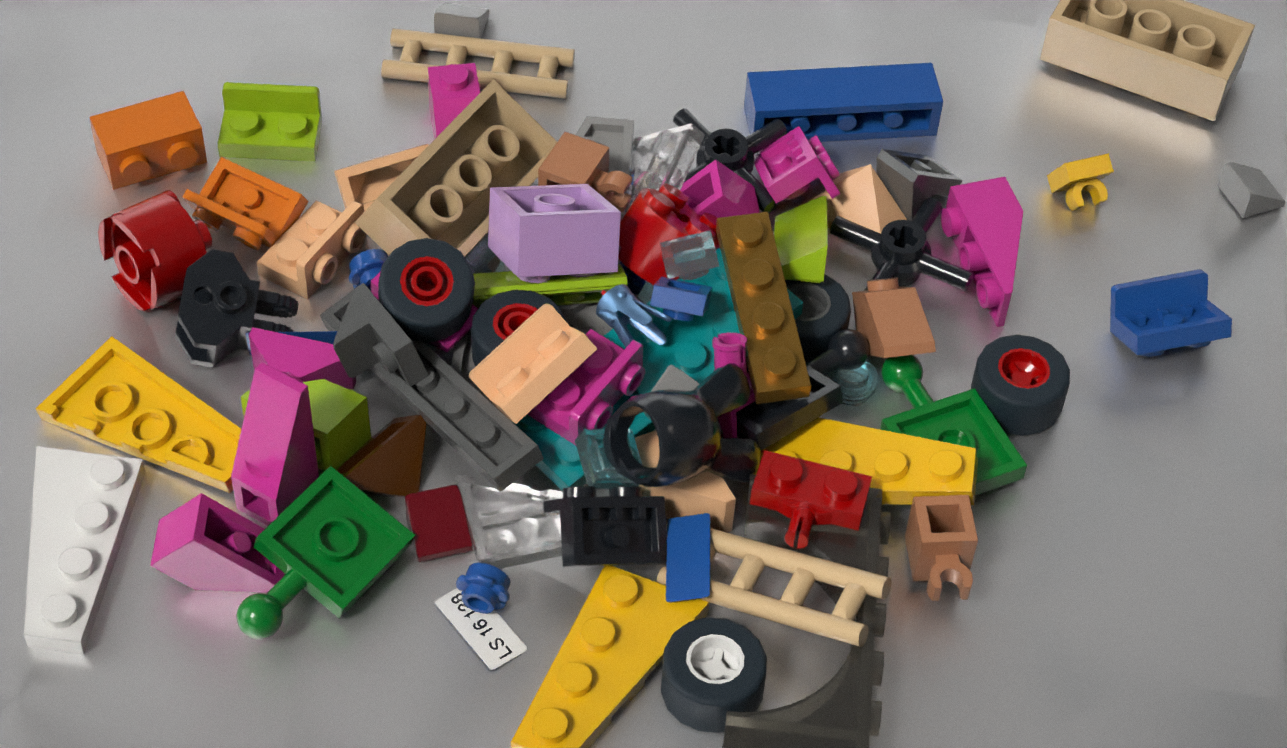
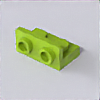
(270, 122)

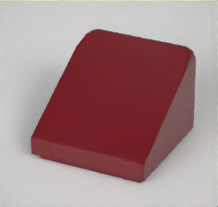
(438, 523)

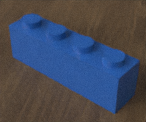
(847, 101)

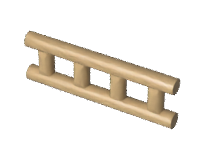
(501, 51)
(790, 608)

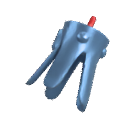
(621, 308)

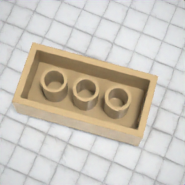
(1151, 48)
(449, 183)

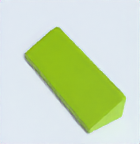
(803, 241)
(560, 288)

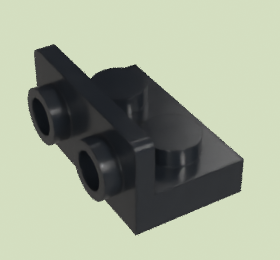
(610, 528)

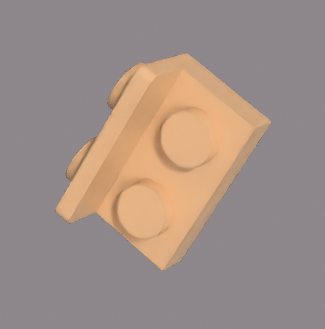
(313, 248)
(531, 363)

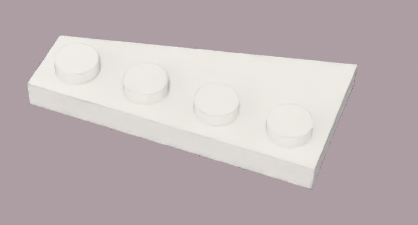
(75, 537)

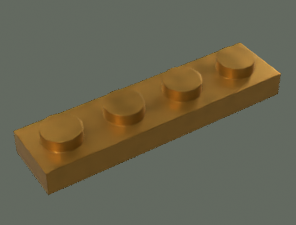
(763, 308)

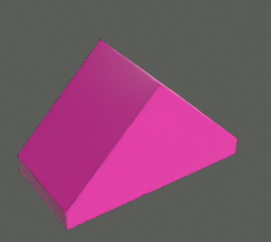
(298, 355)

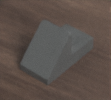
(913, 179)
(373, 336)

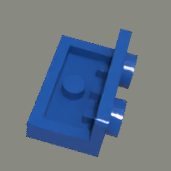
(1166, 313)

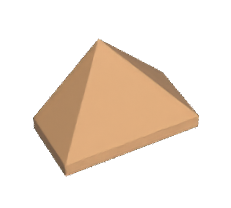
(370, 178)
(861, 199)

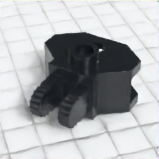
(221, 307)

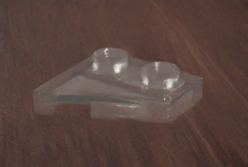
(663, 158)
(510, 524)

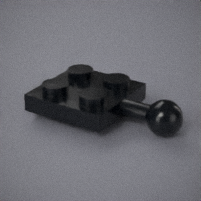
(775, 420)

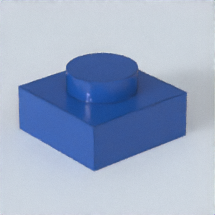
(681, 298)

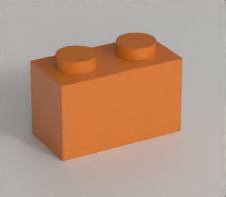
(148, 139)

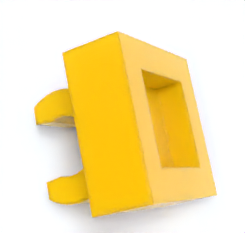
(1081, 175)

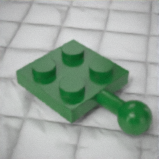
(955, 420)
(328, 544)

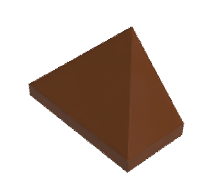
(390, 459)

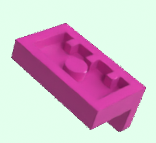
(793, 163)
(592, 389)

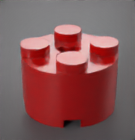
(655, 219)
(153, 249)

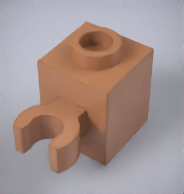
(585, 162)
(941, 542)

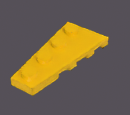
(145, 414)
(897, 462)
(604, 659)

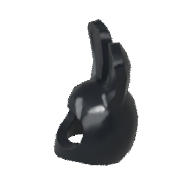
(686, 432)

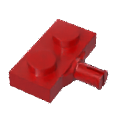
(809, 494)

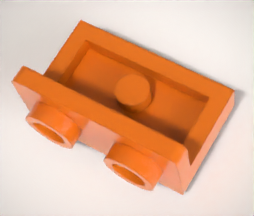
(247, 204)

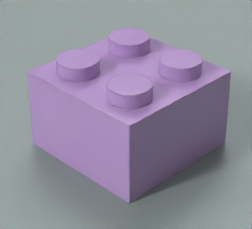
(553, 231)

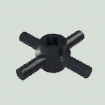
(734, 151)
(903, 248)

